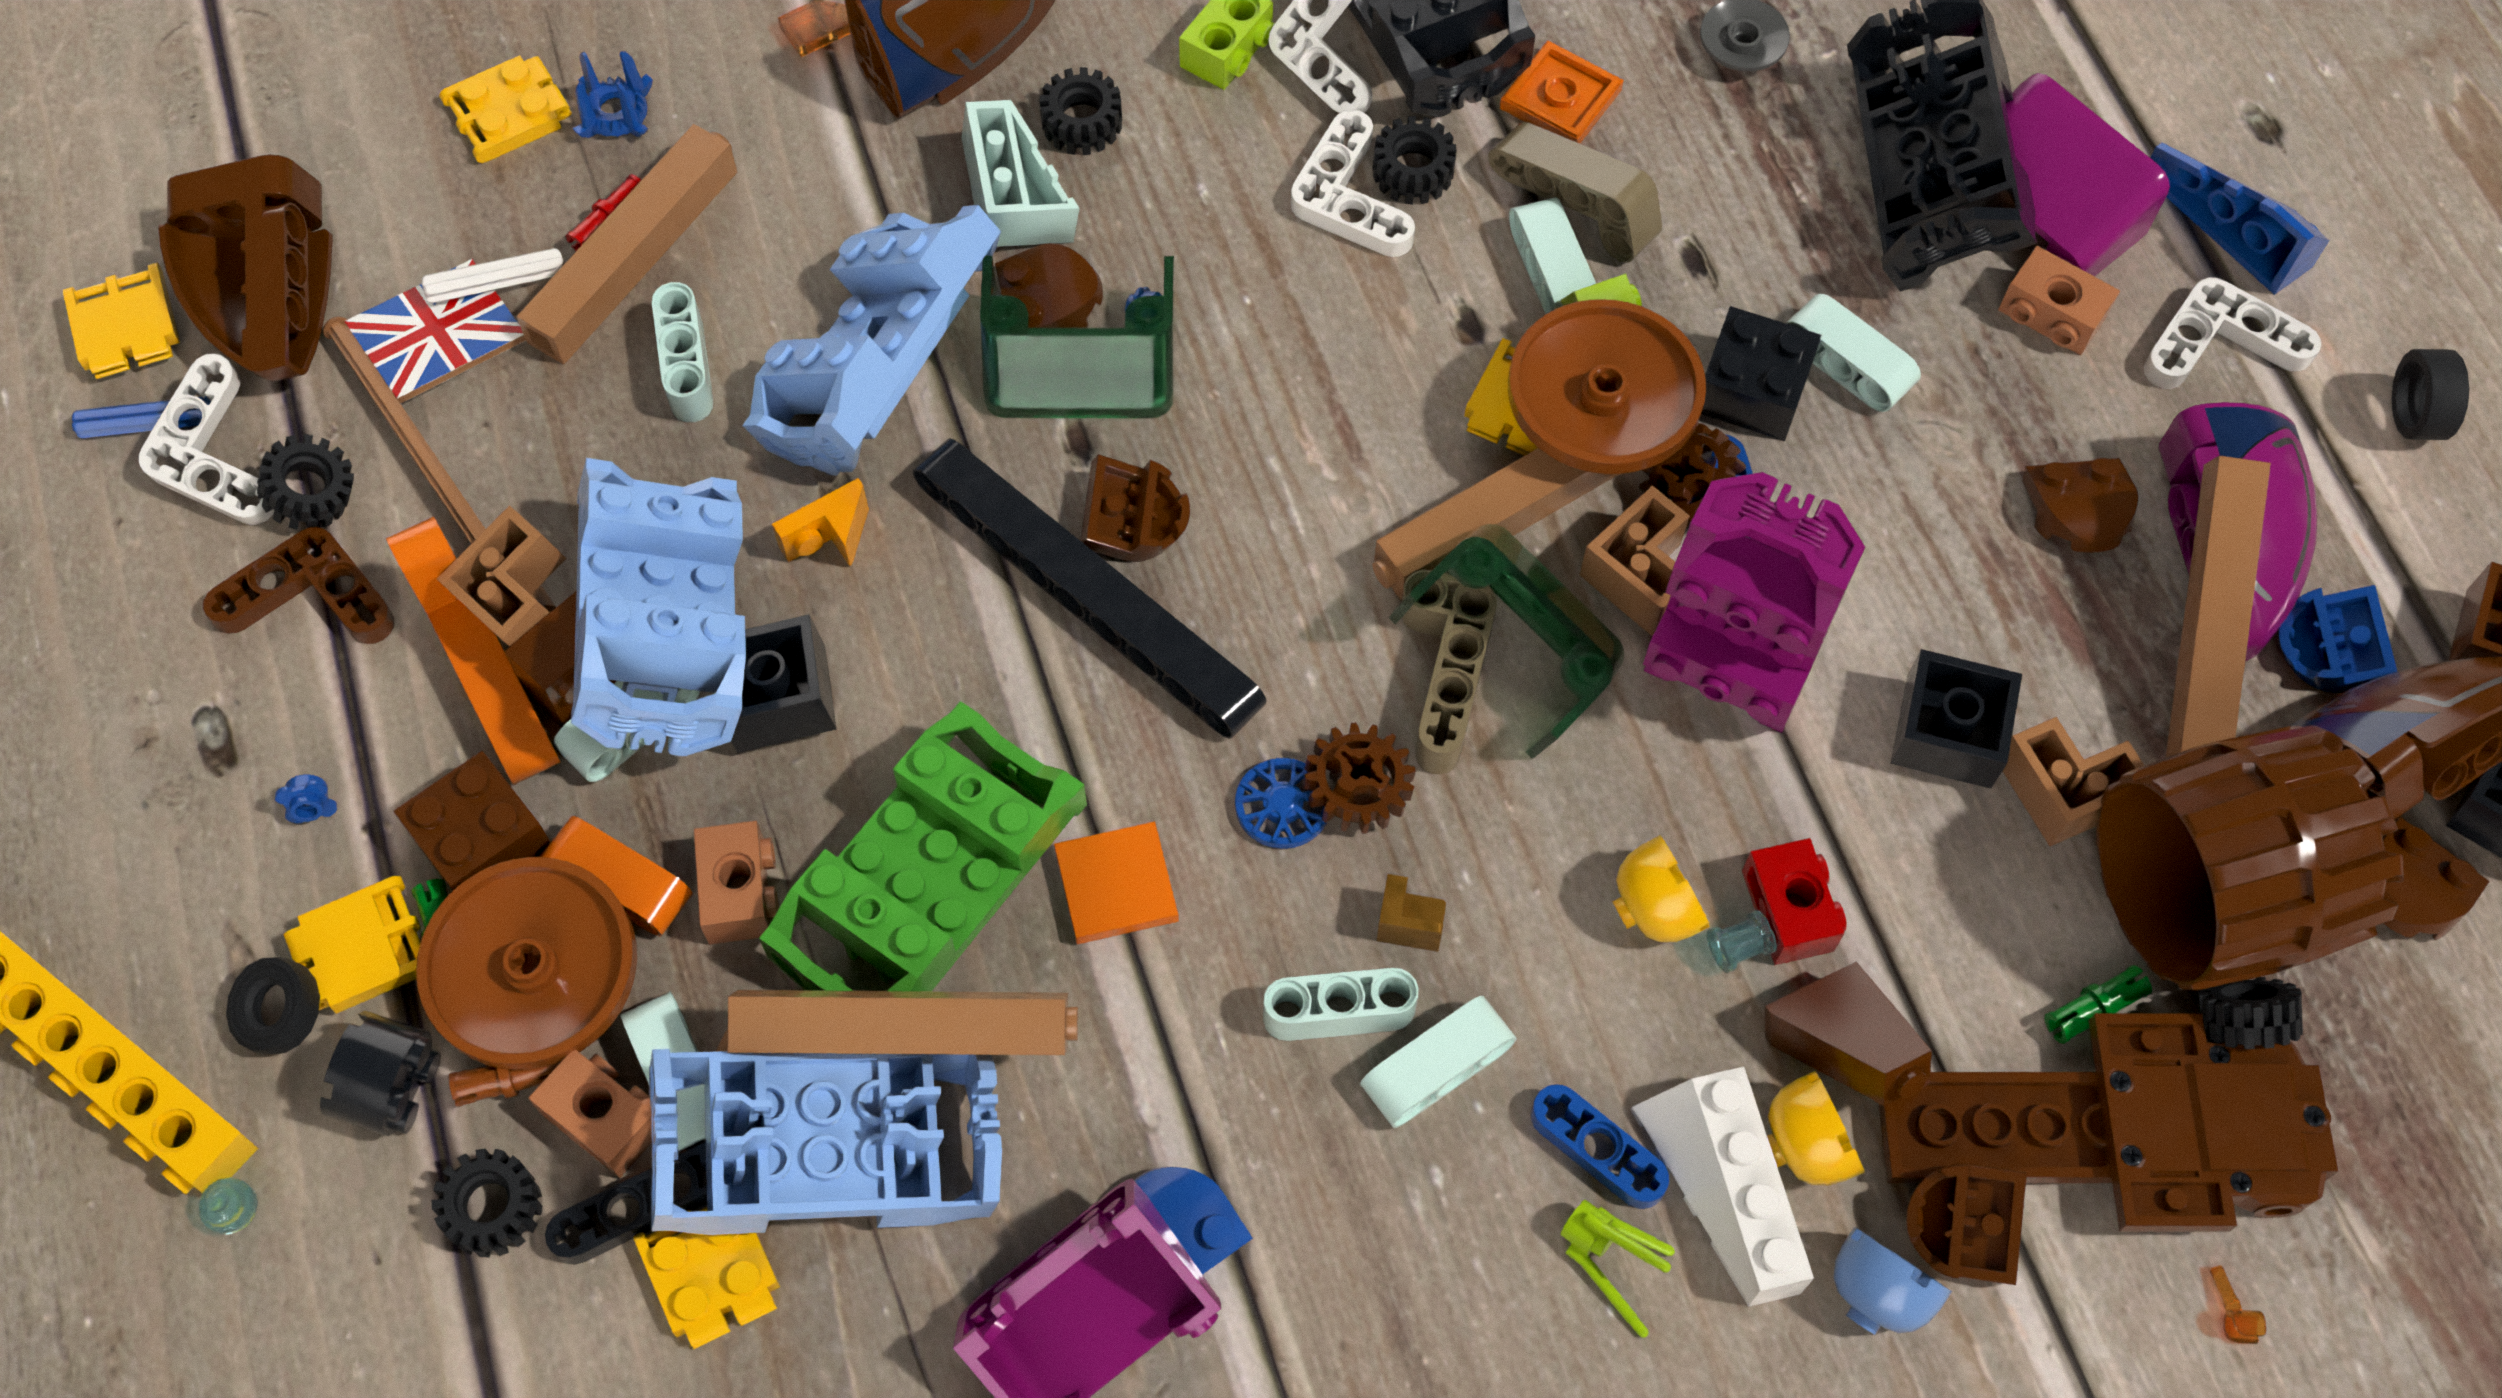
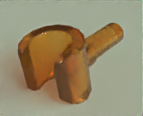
(2239, 1324)

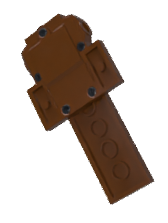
(2163, 1119)

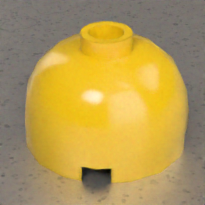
(1657, 895)
(1811, 1134)

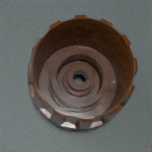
(2247, 856)

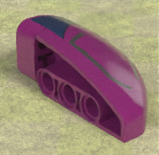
(2290, 506)

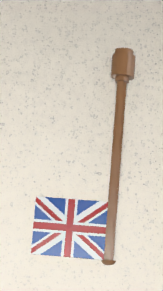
(414, 347)

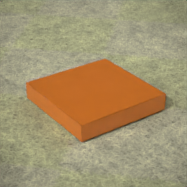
(1561, 93)
(1116, 882)

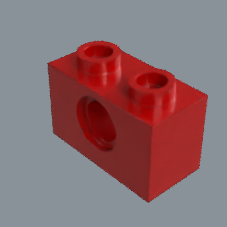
(1795, 870)

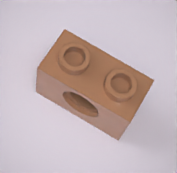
(2058, 300)
(722, 855)
(572, 1092)

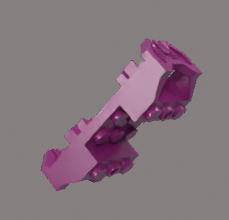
(1758, 608)

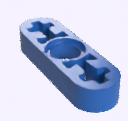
(1640, 1160)

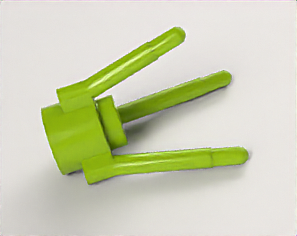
(1595, 1231)

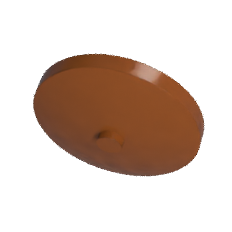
(1606, 386)
(526, 963)

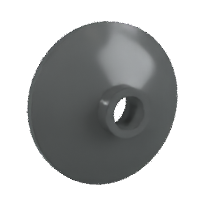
(1744, 34)

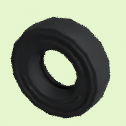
(246, 1001)

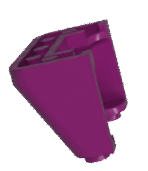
(2085, 178)
(1086, 1303)

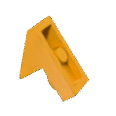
(833, 517)

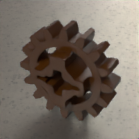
(1693, 468)
(1369, 796)

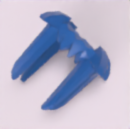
(592, 94)

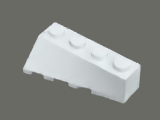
(1730, 1180)

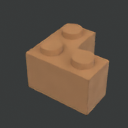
(1632, 557)
(501, 573)
(2058, 783)

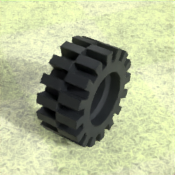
(1081, 90)
(1410, 180)
(311, 458)
(2252, 1013)
(471, 1175)

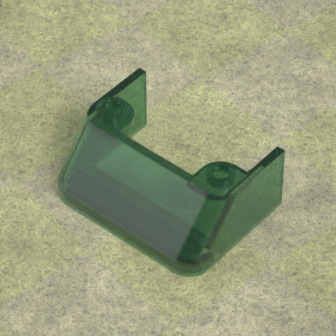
(1077, 369)
(1561, 620)

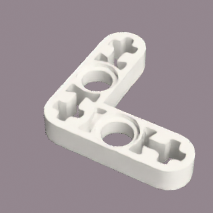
(1310, 47)
(1336, 197)
(2215, 319)
(188, 445)

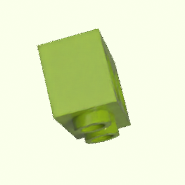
(1225, 38)

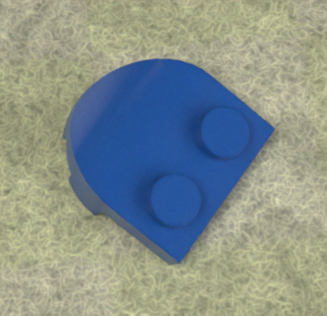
(2337, 639)
(1195, 1213)

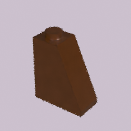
(1851, 1035)

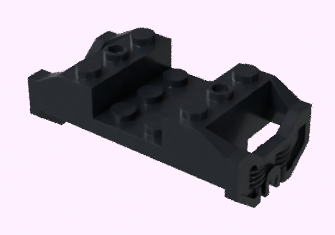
(1420, 32)
(1939, 139)

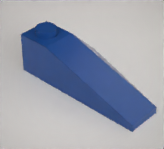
(2250, 226)

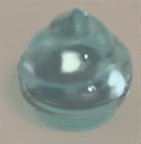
(228, 1205)

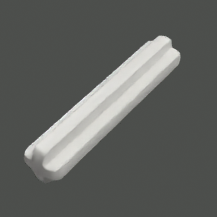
(491, 275)

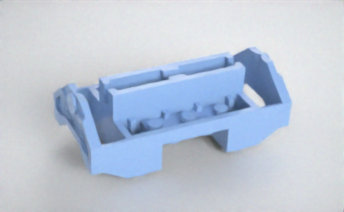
(905, 296)

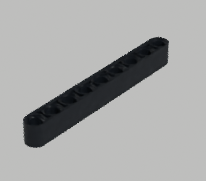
(1090, 588)

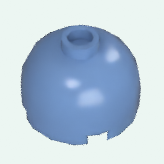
(1885, 1287)

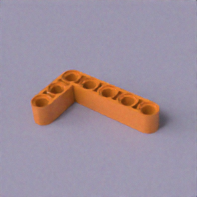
(475, 655)

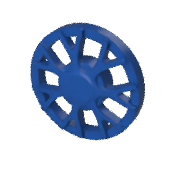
(1281, 804)

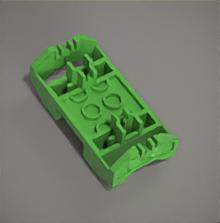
(929, 859)

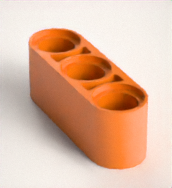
(643, 888)

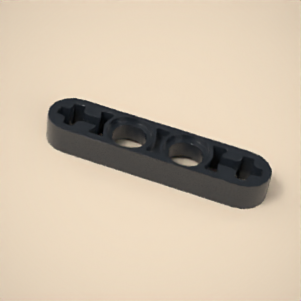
(636, 1187)

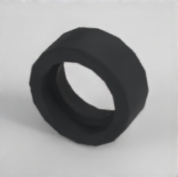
(2430, 394)

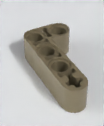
(1584, 181)
(1450, 674)

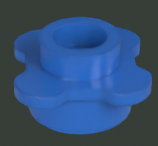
(305, 799)

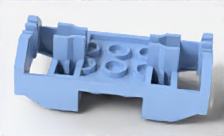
(657, 610)
(821, 1138)

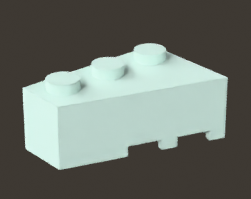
(1013, 178)

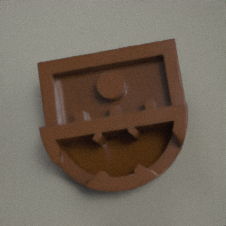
(1052, 284)
(2083, 502)
(1132, 510)
(2435, 886)
(1969, 1221)

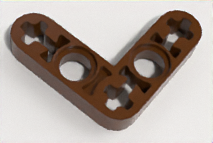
(314, 572)

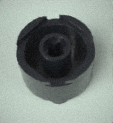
(378, 1074)

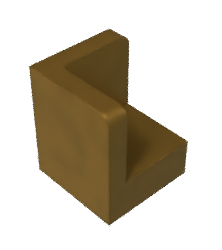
(1410, 918)

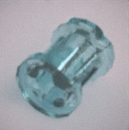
(1741, 941)

